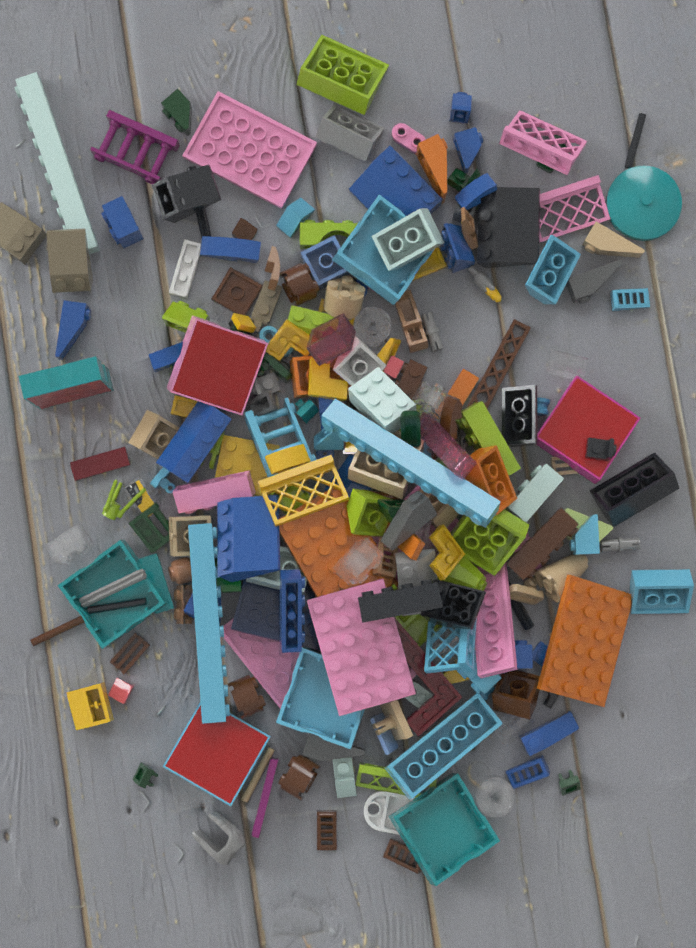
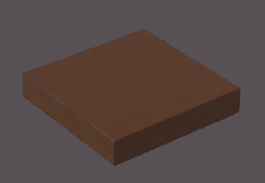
(237, 292)

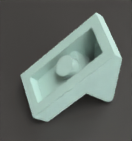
(344, 777)

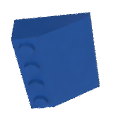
(397, 183)
(247, 538)

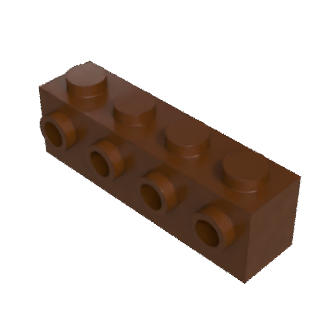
(412, 376)
(542, 543)

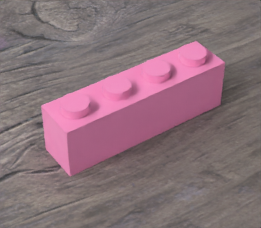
(208, 492)

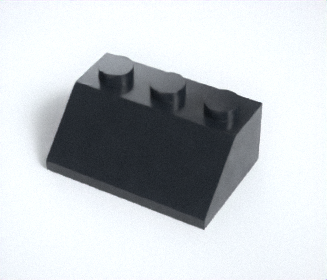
(519, 415)

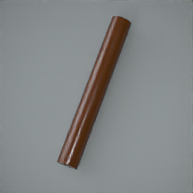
(56, 631)

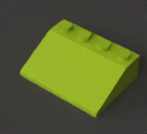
(342, 74)

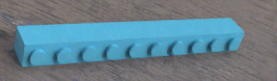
(410, 463)
(207, 623)

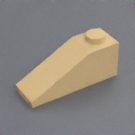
(606, 242)

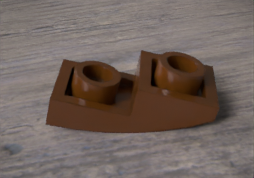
(450, 412)

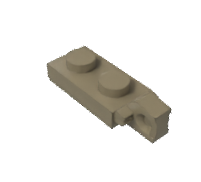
(265, 306)

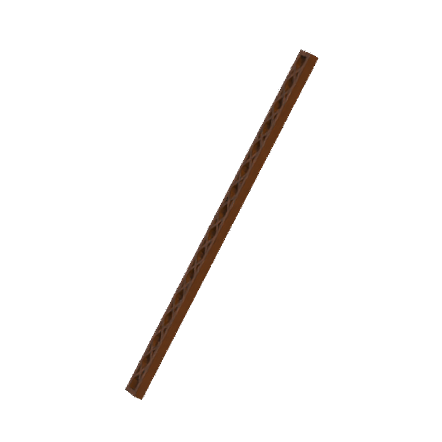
(492, 366)

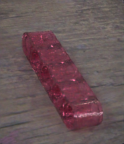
(445, 447)

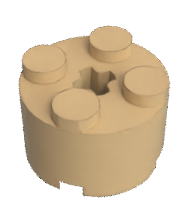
(344, 297)

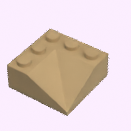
(377, 475)

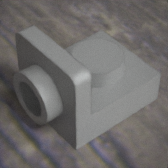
(266, 383)

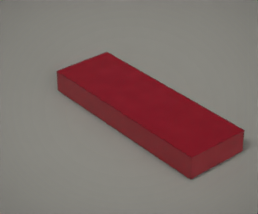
(100, 463)

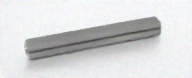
(113, 587)

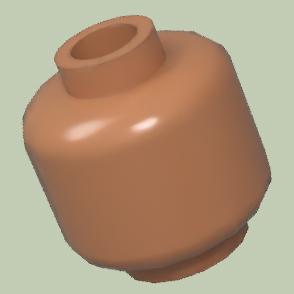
(180, 571)

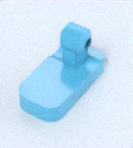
(160, 480)

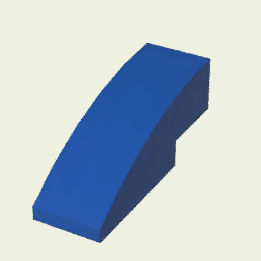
(230, 249)

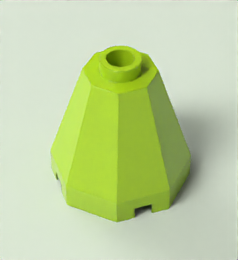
(467, 575)

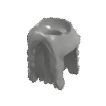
(234, 843)

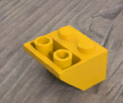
(90, 706)

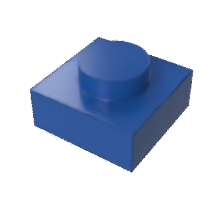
(539, 653)

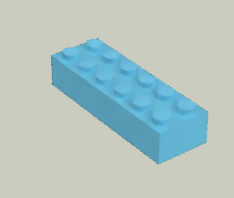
(443, 746)

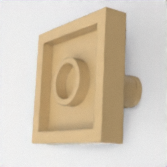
(393, 721)

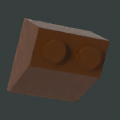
(516, 694)

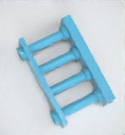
(260, 439)

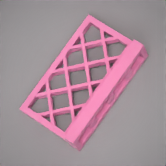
(540, 149)
(566, 192)

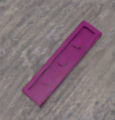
(264, 797)

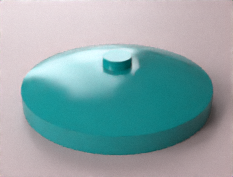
(644, 203)

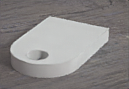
(388, 804)

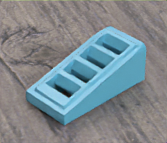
(623, 292)

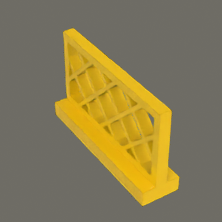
(293, 478)

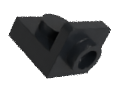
(600, 449)

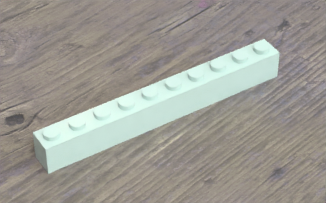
(54, 157)

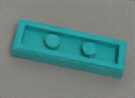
(155, 570)

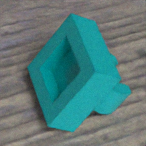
(306, 410)

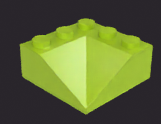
(490, 545)

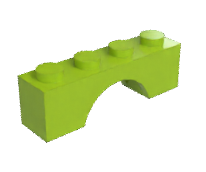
(314, 233)

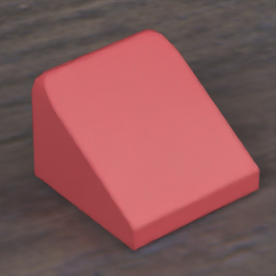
(393, 367)
(121, 690)

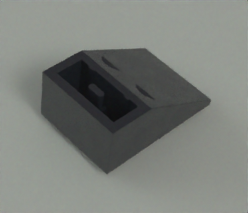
(186, 193)
(459, 606)

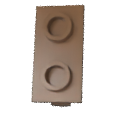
(181, 596)

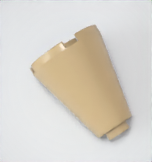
(554, 575)

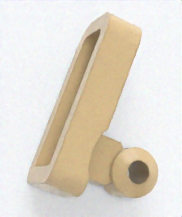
(526, 594)

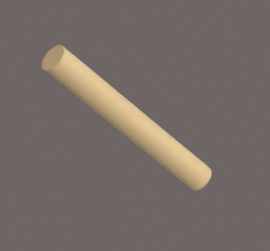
(257, 775)

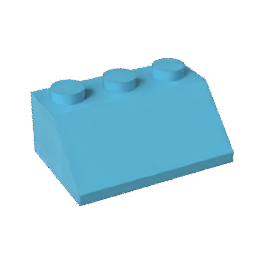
(552, 271)
(661, 591)

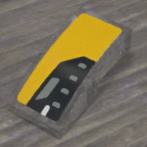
(144, 500)

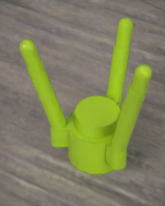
(112, 509)

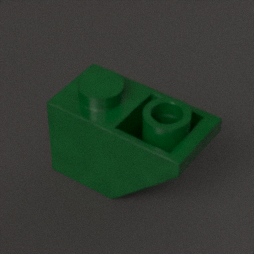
(178, 109)

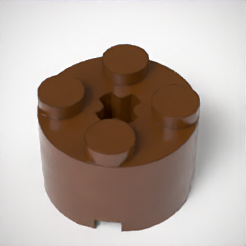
(298, 284)
(246, 696)
(299, 777)

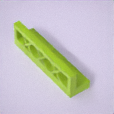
(380, 772)

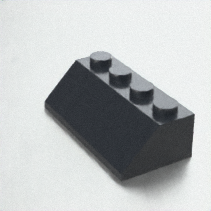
(634, 489)
(400, 601)

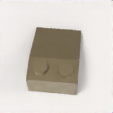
(18, 234)
(69, 260)

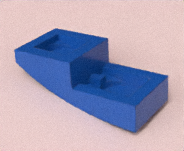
(471, 194)

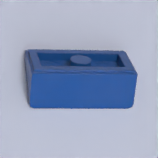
(166, 357)

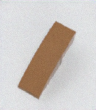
(411, 322)

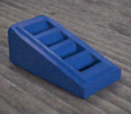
(538, 775)

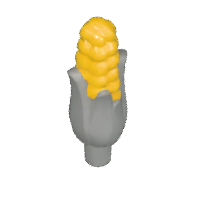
(484, 283)

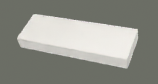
(185, 269)

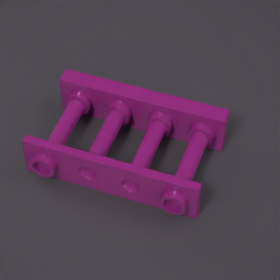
(133, 129)

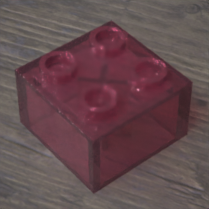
(331, 340)

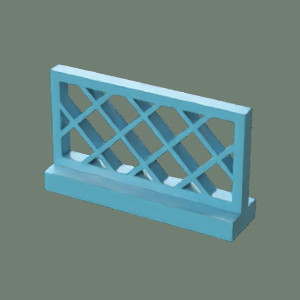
(465, 649)

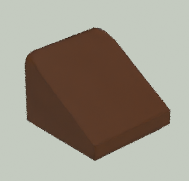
(244, 230)

